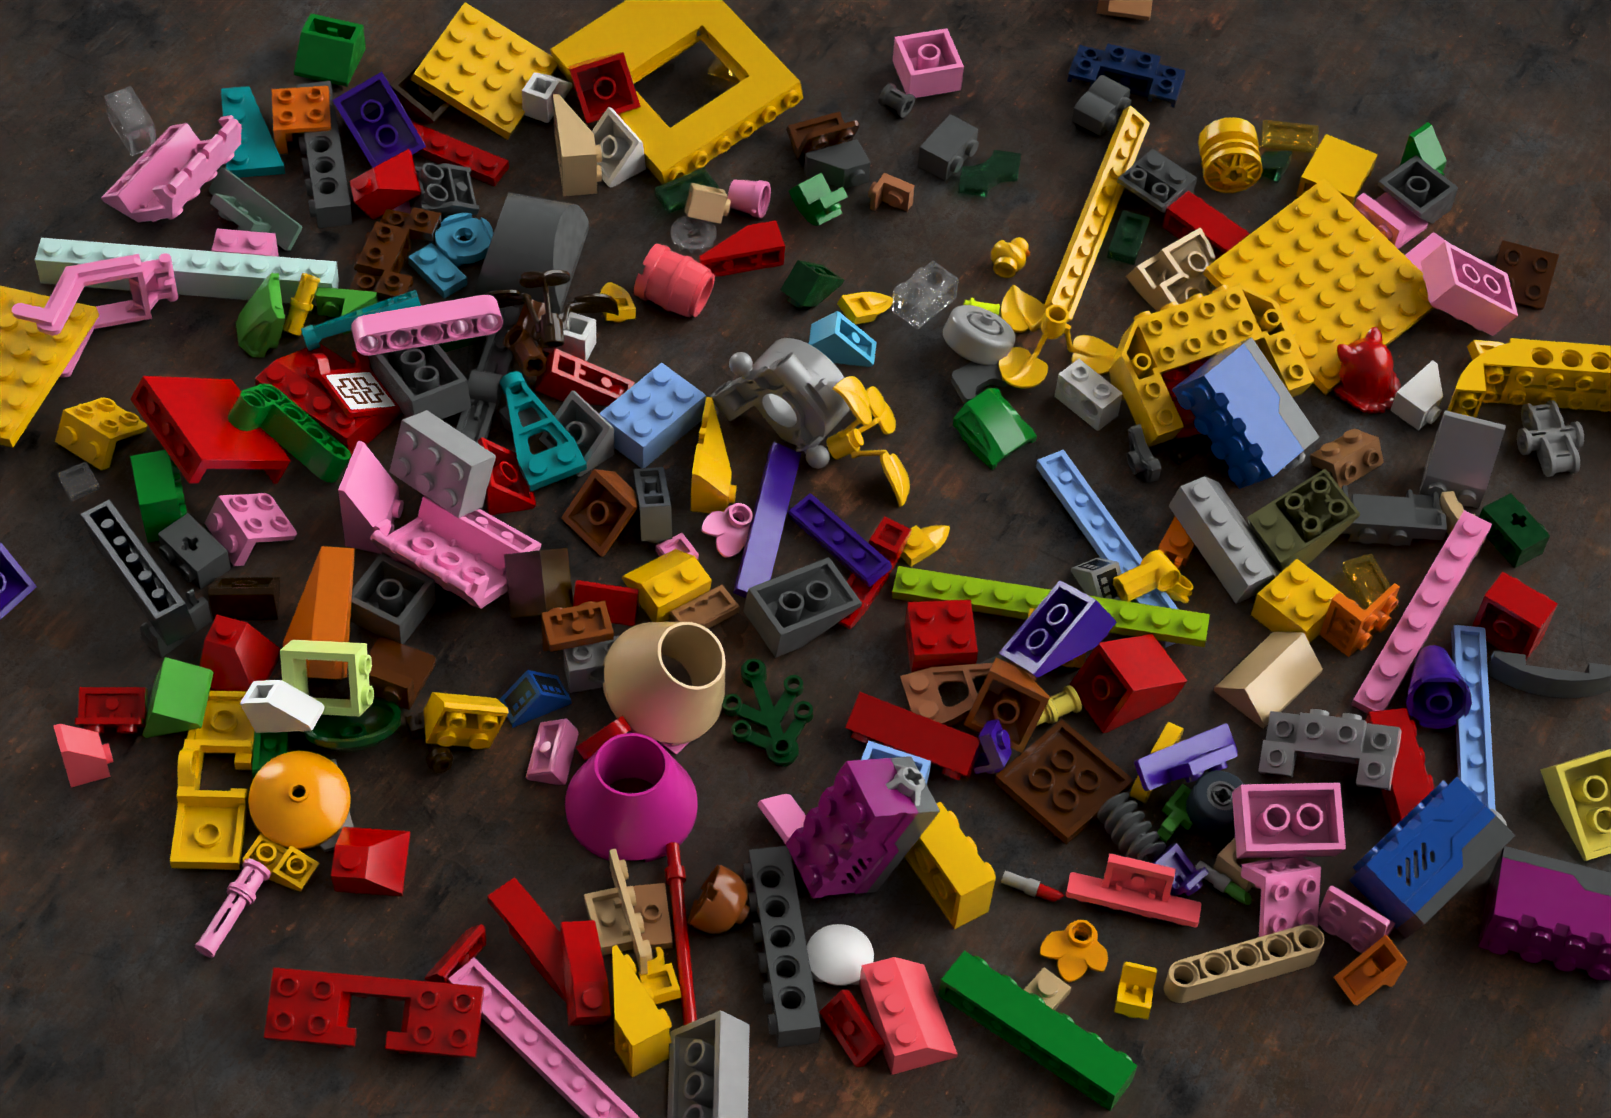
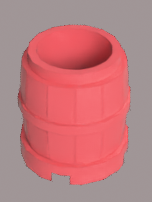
(674, 282)

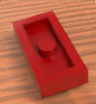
(852, 1028)

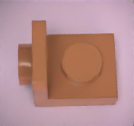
(891, 191)

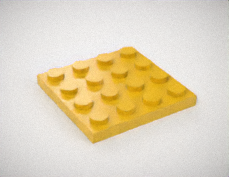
(482, 69)

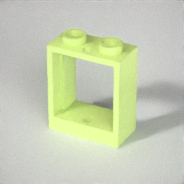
(294, 672)

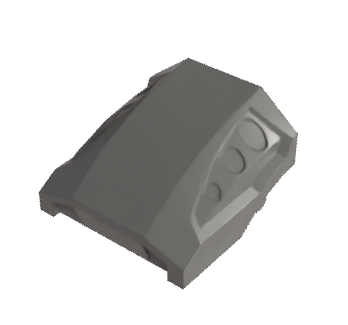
(445, 189)

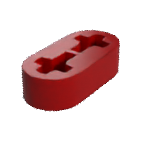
(594, 742)

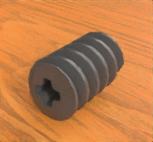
(1127, 830)

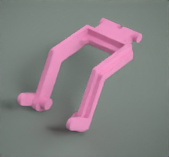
(147, 281)

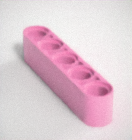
(426, 325)

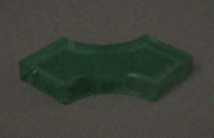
(999, 168)

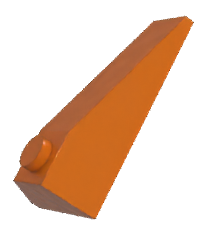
(325, 608)

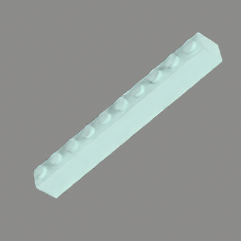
(194, 270)

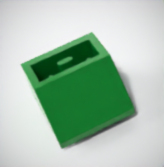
(329, 49)

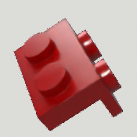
(112, 708)

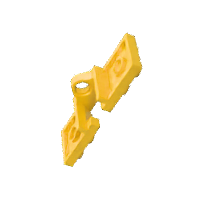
(207, 821)

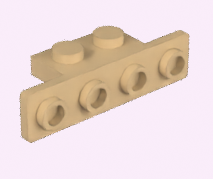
(616, 918)

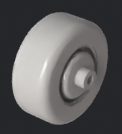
(978, 335)

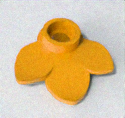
(1075, 955)

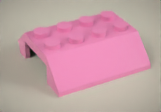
(172, 171)
(456, 552)

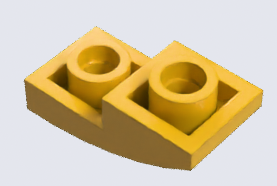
(287, 866)

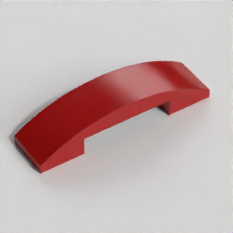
(889, 541)

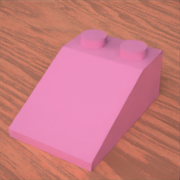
(367, 498)

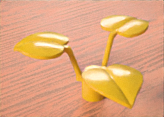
(1026, 312)
(849, 440)

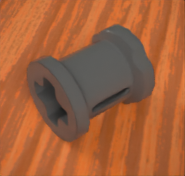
(896, 100)

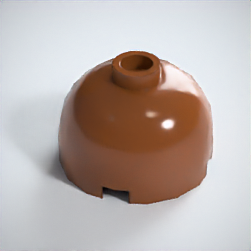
(720, 902)

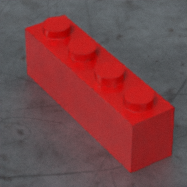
(1192, 213)
(914, 735)
(1410, 779)

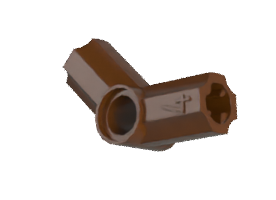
(525, 342)

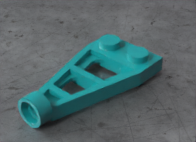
(314, 334)
(550, 464)

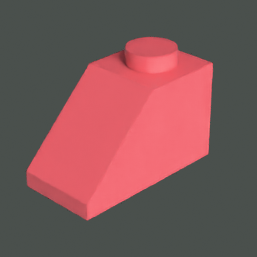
(83, 754)

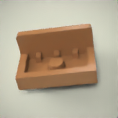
(1349, 456)

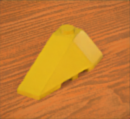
(711, 468)

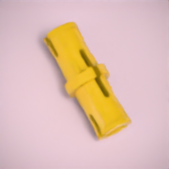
(301, 304)

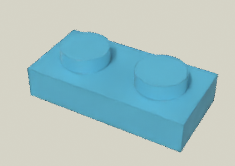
(437, 270)

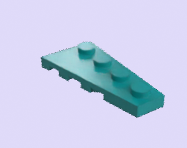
(257, 150)

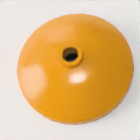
(302, 820)

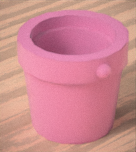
(750, 196)

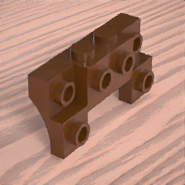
(388, 249)

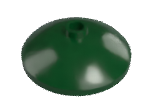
(355, 732)

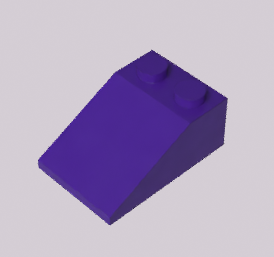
(378, 120)
(1058, 631)

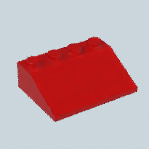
(311, 396)

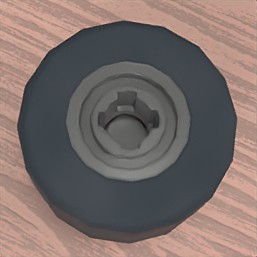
(1212, 804)

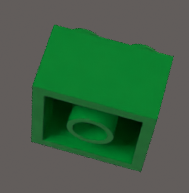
(158, 491)

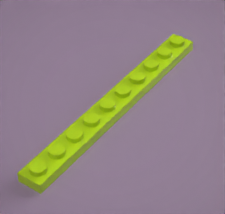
(1016, 600)

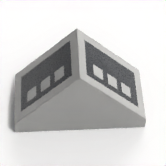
(1097, 577)

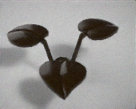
(551, 326)

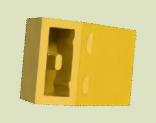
(639, 1026)

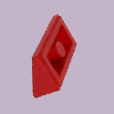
(620, 601)
(459, 954)

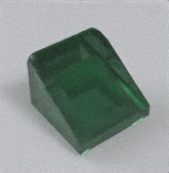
(1275, 164)

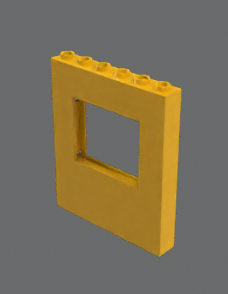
(658, 32)

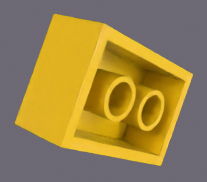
(952, 869)

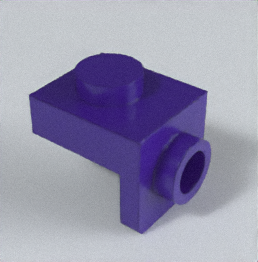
(996, 748)
(1187, 877)

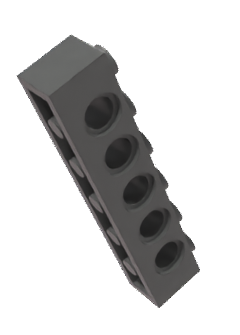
(326, 172)
(789, 1025)

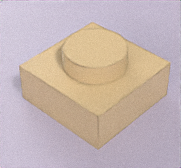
(1049, 988)

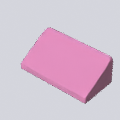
(553, 752)
(783, 814)

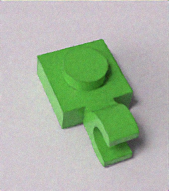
(1176, 812)

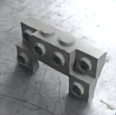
(1331, 739)

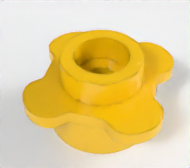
(1181, 590)

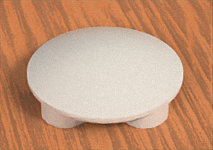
(838, 954)

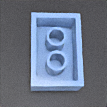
(654, 415)

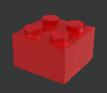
(1514, 615)
(940, 634)

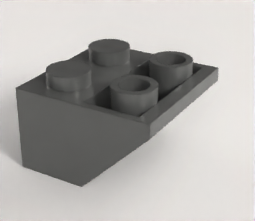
(1157, 180)

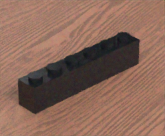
(138, 572)

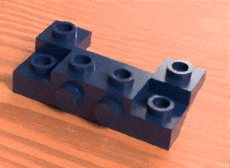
(1129, 68)

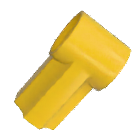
(1152, 573)

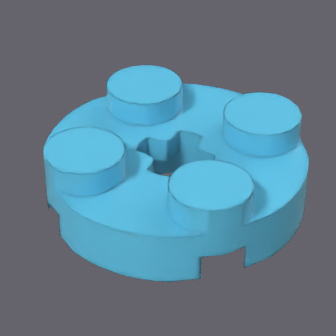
(464, 252)

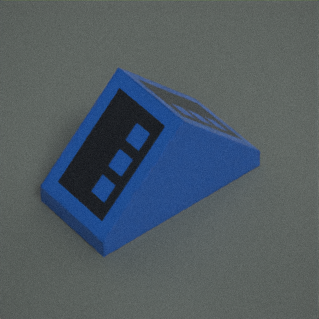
(534, 696)

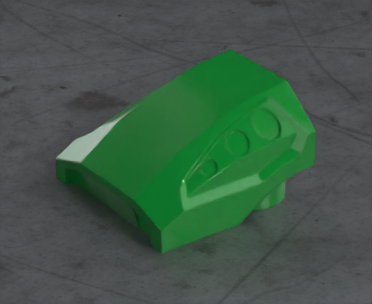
(992, 427)

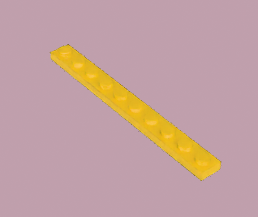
(1097, 212)

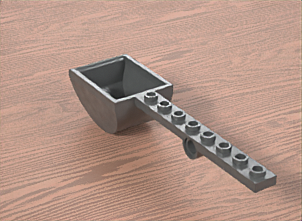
(527, 238)

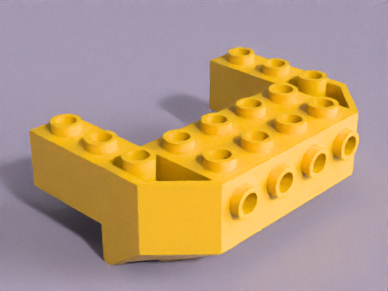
(1193, 333)

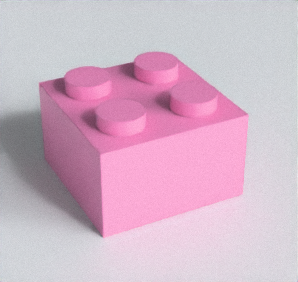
(928, 63)

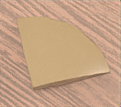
(1175, 271)

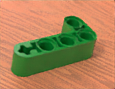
(292, 428)

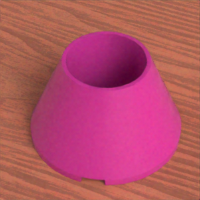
(631, 822)

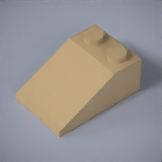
(575, 151)

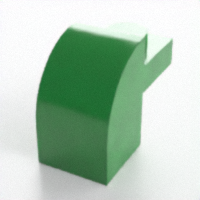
(816, 200)

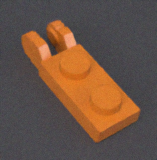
(1177, 544)

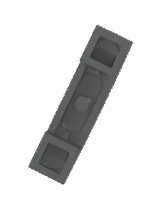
(1549, 682)

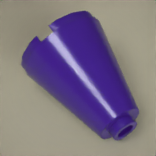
(1437, 690)

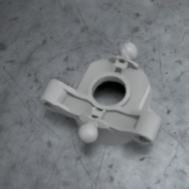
(792, 392)

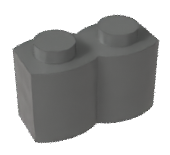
(1101, 105)

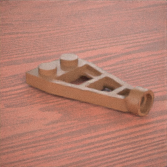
(923, 692)

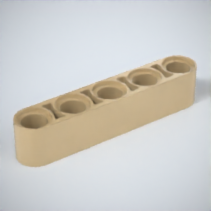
(1233, 974)

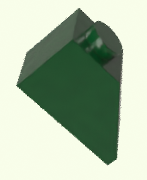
(810, 284)

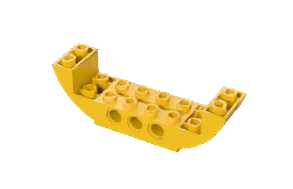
(1536, 373)

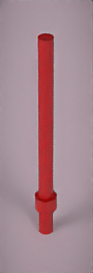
(676, 877)

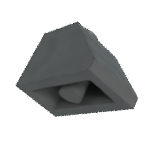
(840, 164)

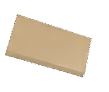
(1271, 676)

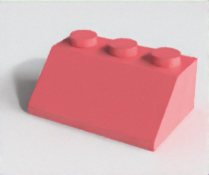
(906, 1014)

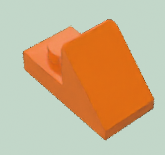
(1372, 969)

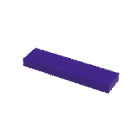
(839, 540)

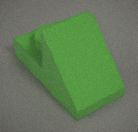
(339, 302)

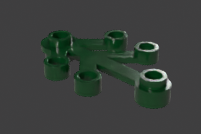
(769, 716)

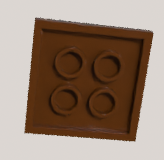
(1063, 781)

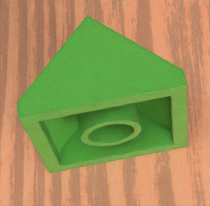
(177, 698)

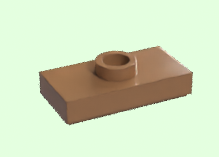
(707, 608)
(653, 906)

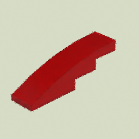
(532, 931)

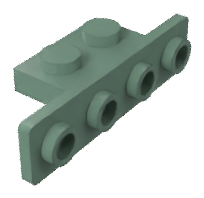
(251, 210)

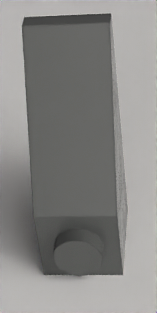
(653, 504)

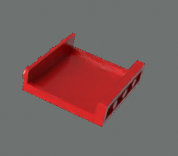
(195, 429)

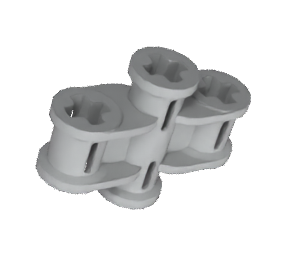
(1550, 438)

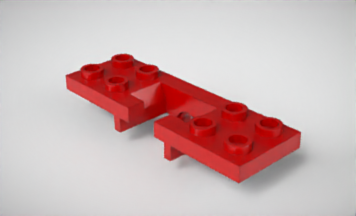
(317, 1007)

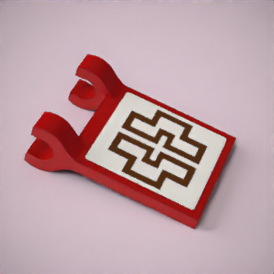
(353, 388)

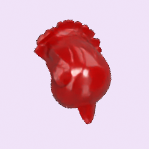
(1367, 374)

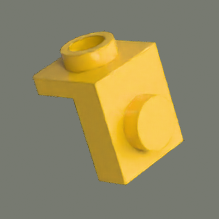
(1135, 990)

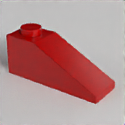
(747, 250)
(571, 373)
(584, 974)

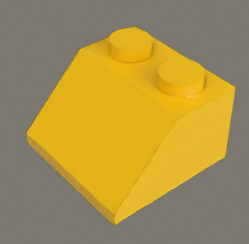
(668, 583)

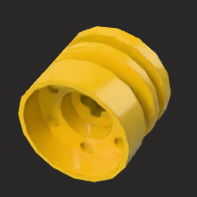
(1230, 155)

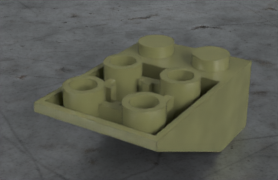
(1303, 520)

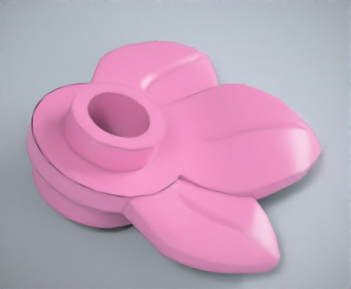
(729, 533)

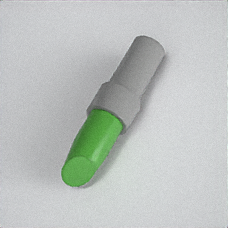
(1225, 884)

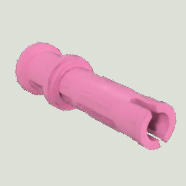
(240, 894)

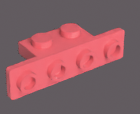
(1137, 889)

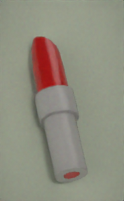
(1031, 887)

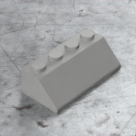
(1223, 538)
(709, 1068)

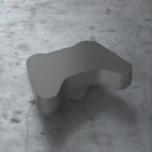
(974, 378)
(1140, 457)

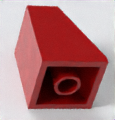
(1127, 680)

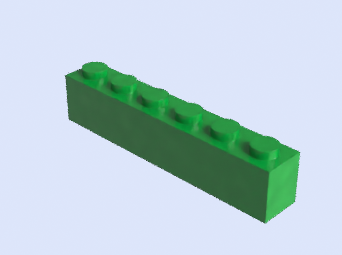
(1037, 1030)

